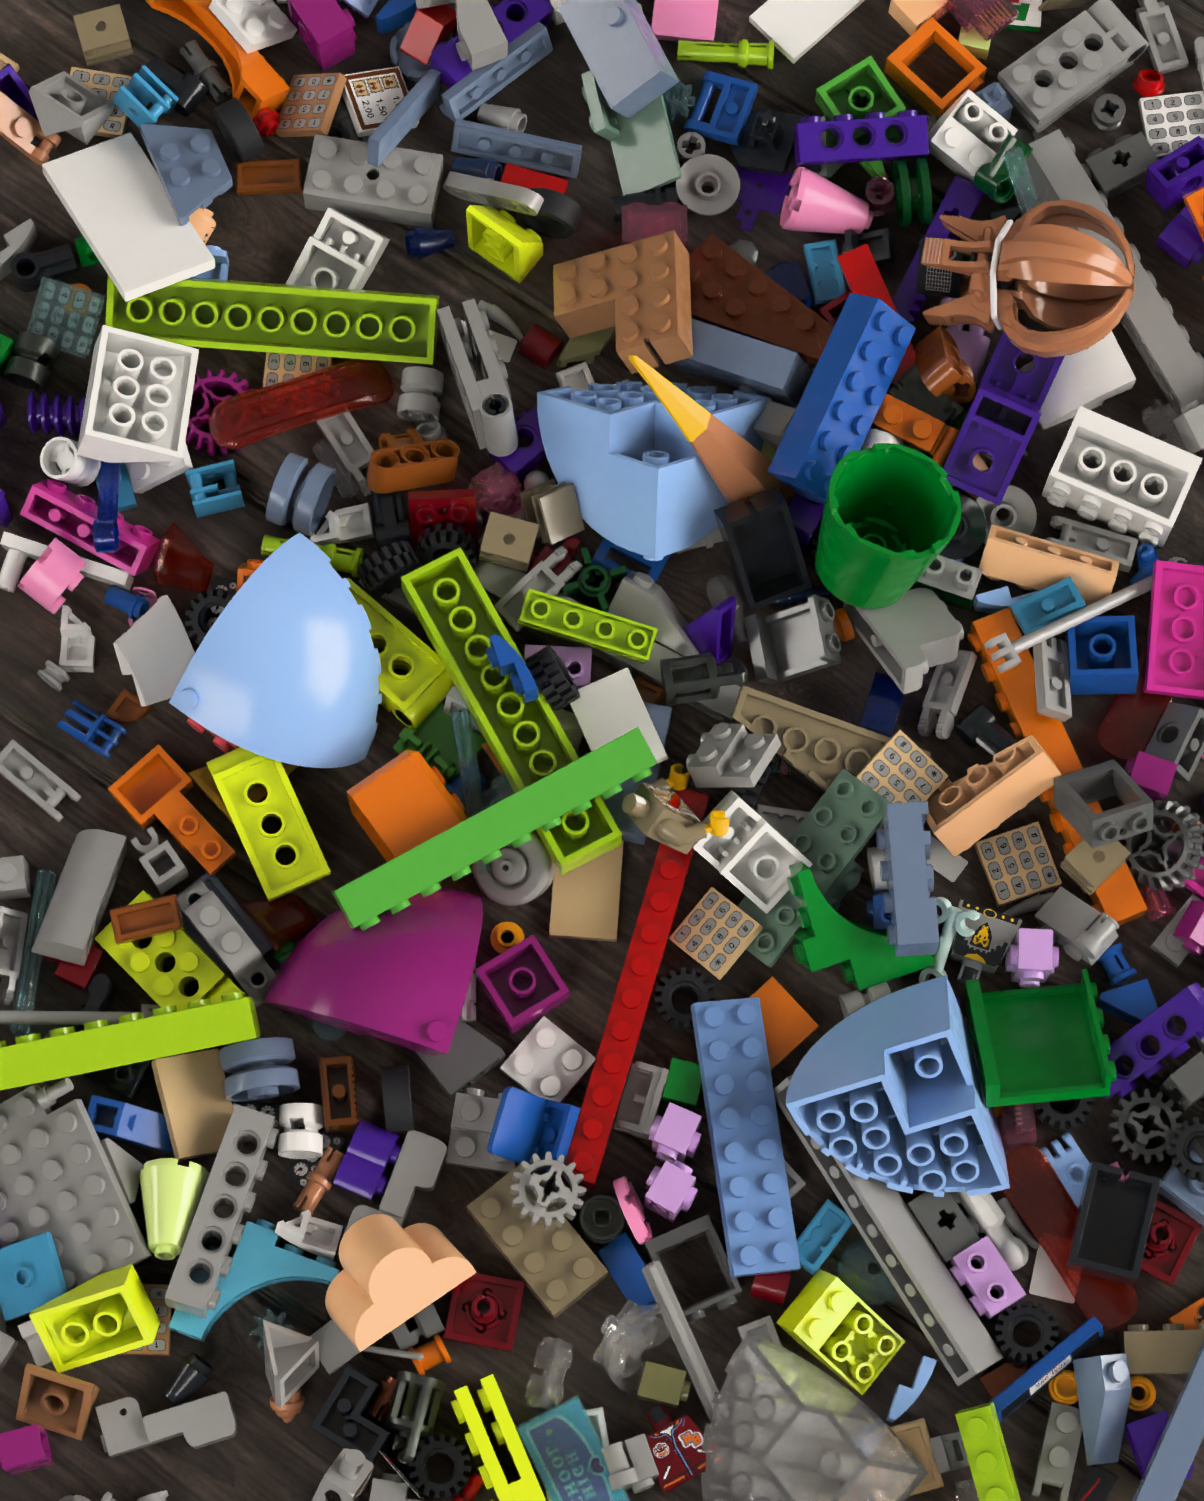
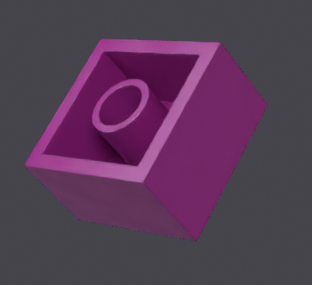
(324, 30)
(522, 984)

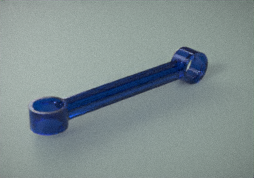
(106, 527)

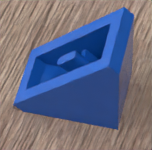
(1129, 1002)

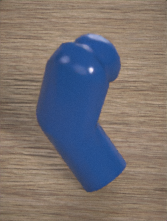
(1145, 558)

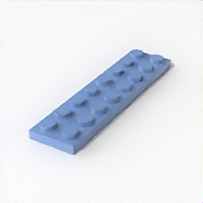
(745, 1137)

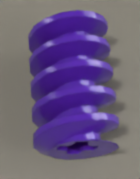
(54, 414)

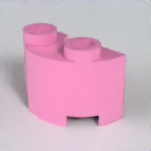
(52, 574)

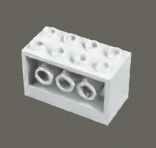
(1121, 477)

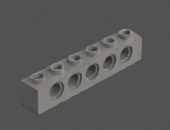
(243, 1126)

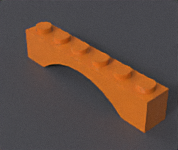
(250, 74)

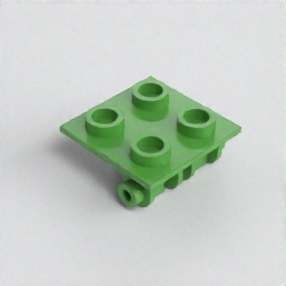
(436, 742)

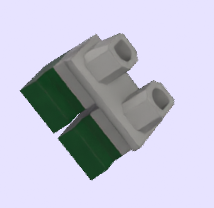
(953, 577)

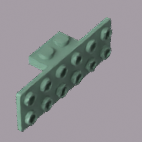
(640, 145)
(831, 840)

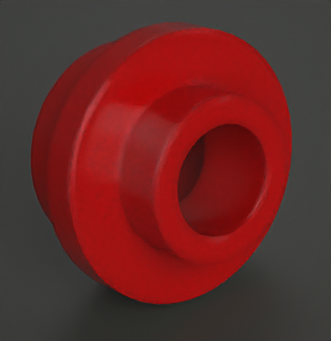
(1149, 83)
(266, 122)

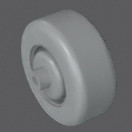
(518, 874)

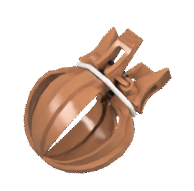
(1054, 275)

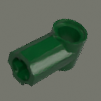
(994, 177)

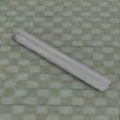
(681, 1334)

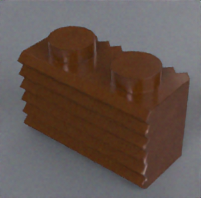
(339, 1094)

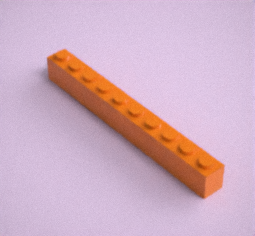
(1017, 696)

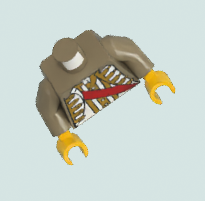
(667, 817)

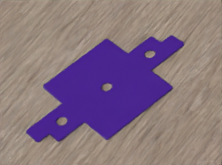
(767, 198)

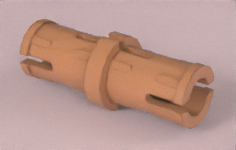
(319, 1180)

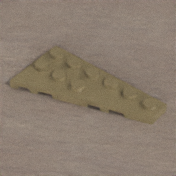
(809, 739)

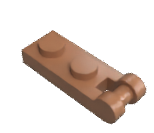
(20, 129)

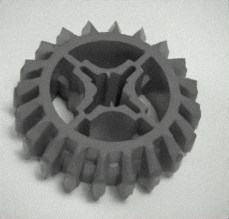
(1177, 867)

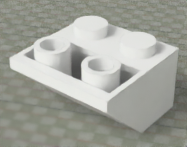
(968, 135)

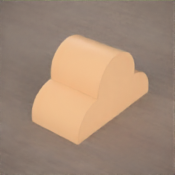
(390, 1276)

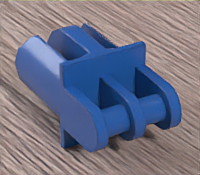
(93, 730)

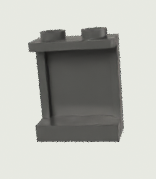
(793, 641)

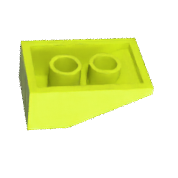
(502, 241)
(97, 1320)

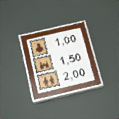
(372, 97)

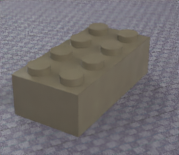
(551, 1261)

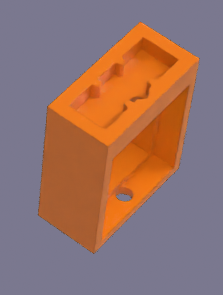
(913, 47)

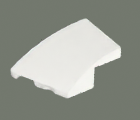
(155, 652)

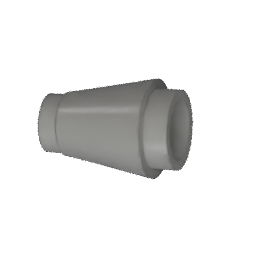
(502, 117)

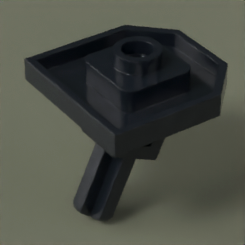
(767, 142)

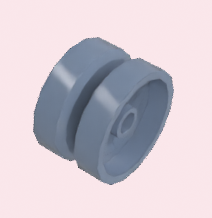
(300, 494)
(259, 1069)

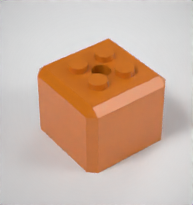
(404, 804)

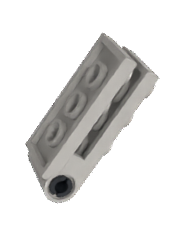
(1098, 29)
(487, 400)

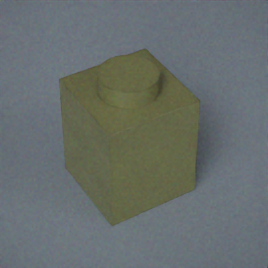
(663, 1385)

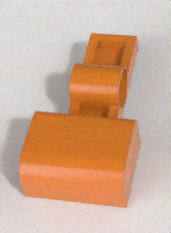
(156, 791)

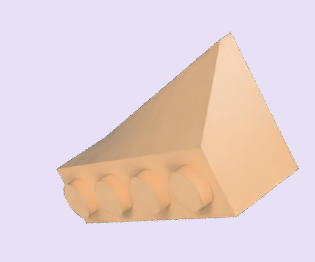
(989, 794)

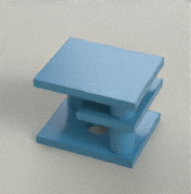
(142, 90)
(209, 499)

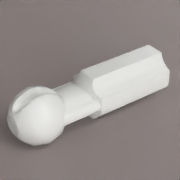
(991, 1222)

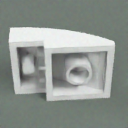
(338, 254)
(1085, 381)
(751, 853)

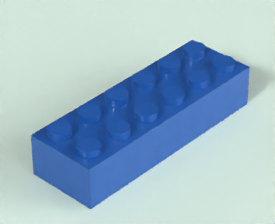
(842, 395)

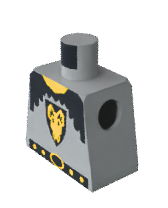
(988, 944)

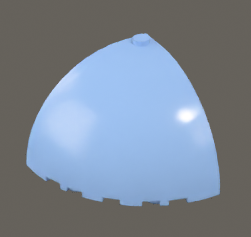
(633, 463)
(288, 665)
(902, 1096)

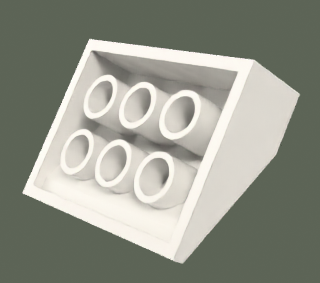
(137, 399)

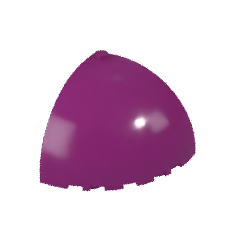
(391, 980)

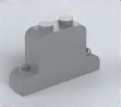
(909, 635)
(226, 939)

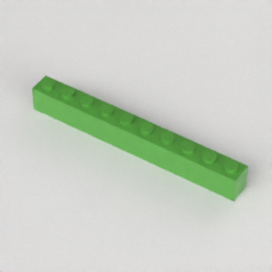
(494, 828)

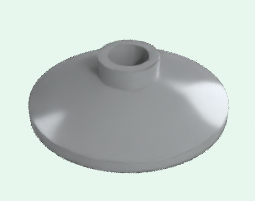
(712, 172)
(1021, 509)

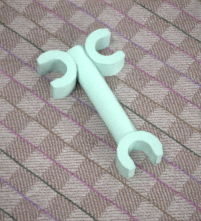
(954, 921)

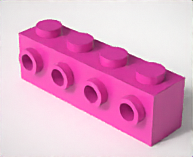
(73, 519)

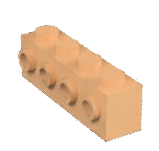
(1041, 563)

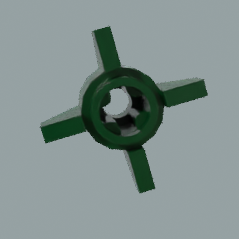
(594, 576)

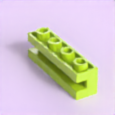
(586, 626)

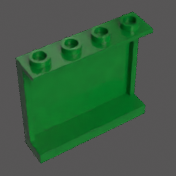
(1039, 1043)

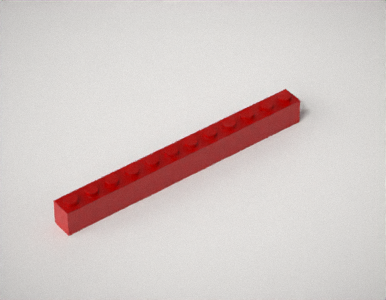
(631, 1004)

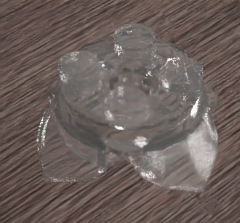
(626, 1339)

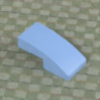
(996, 600)
(906, 1396)

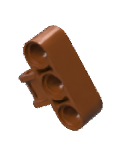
(943, 368)
(410, 462)

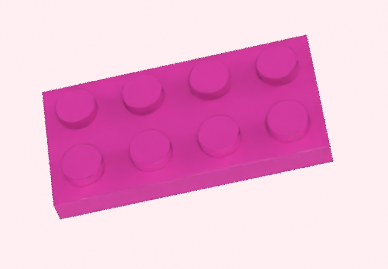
(1176, 631)

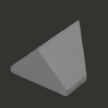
(288, 1360)

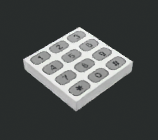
(1172, 120)

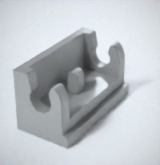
(641, 1099)

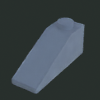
(1103, 1401)

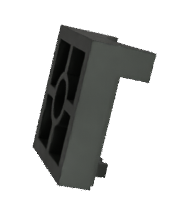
(915, 393)

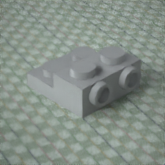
(731, 757)
(471, 1131)

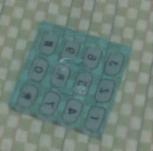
(66, 315)

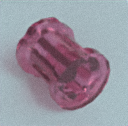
(883, 187)
(1157, 904)

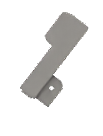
(415, 1169)
(200, 1422)

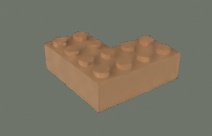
(637, 290)

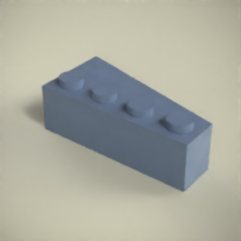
(908, 879)

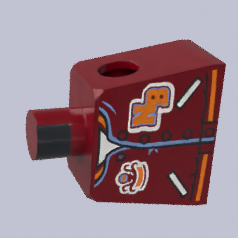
(675, 1448)

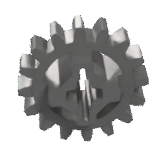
(1132, 1121)

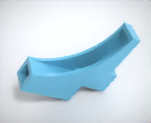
(254, 1266)

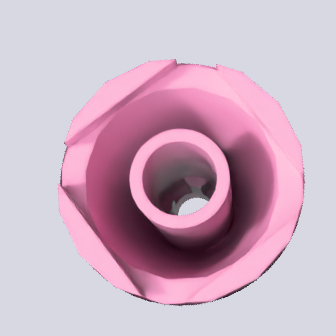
(822, 206)

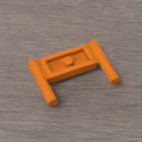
(916, 428)

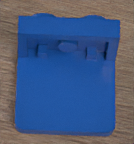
(531, 1126)

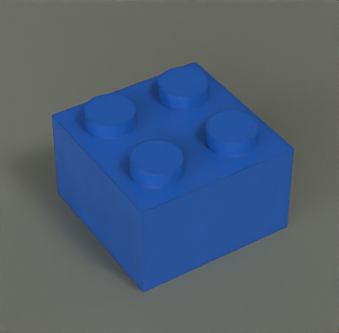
(1103, 656)

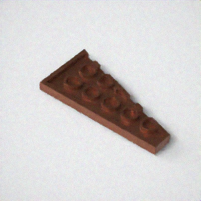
(744, 300)

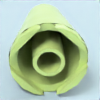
(170, 1203)

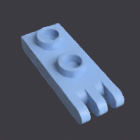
(1069, 1166)

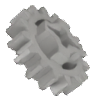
(559, 1194)

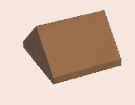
(56, 1401)

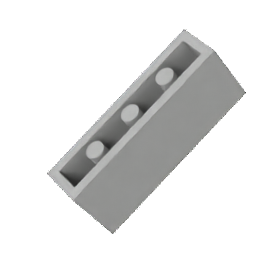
(81, 896)

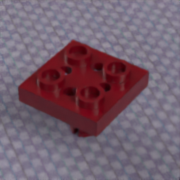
(442, 507)
(1179, 1231)
(499, 1333)

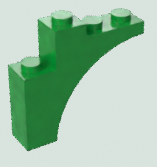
(835, 939)

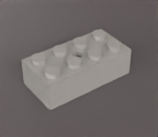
(397, 191)

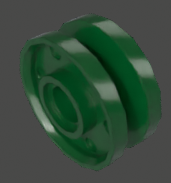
(912, 191)

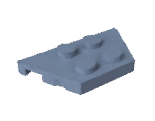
(187, 166)

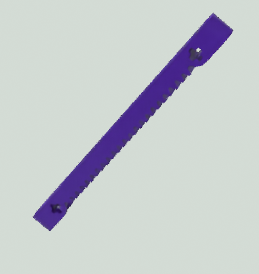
(960, 200)

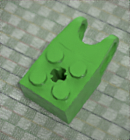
(865, 85)

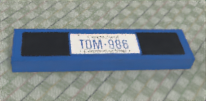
(1048, 1367)

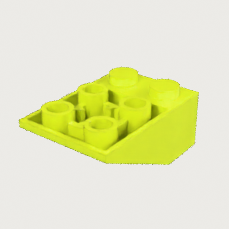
(841, 1331)

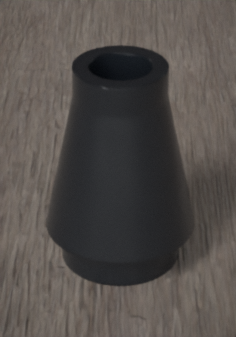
(188, 1378)

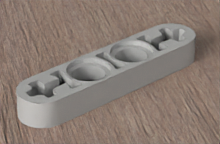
(493, 193)

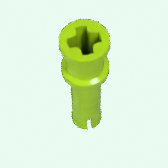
(743, 53)
(341, 558)

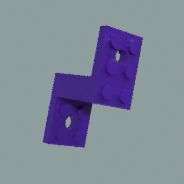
(1000, 421)

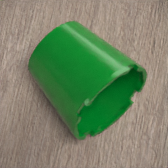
(883, 524)

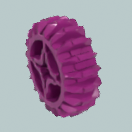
(204, 389)

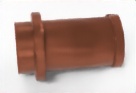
(383, 1398)

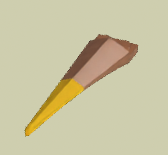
(729, 459)

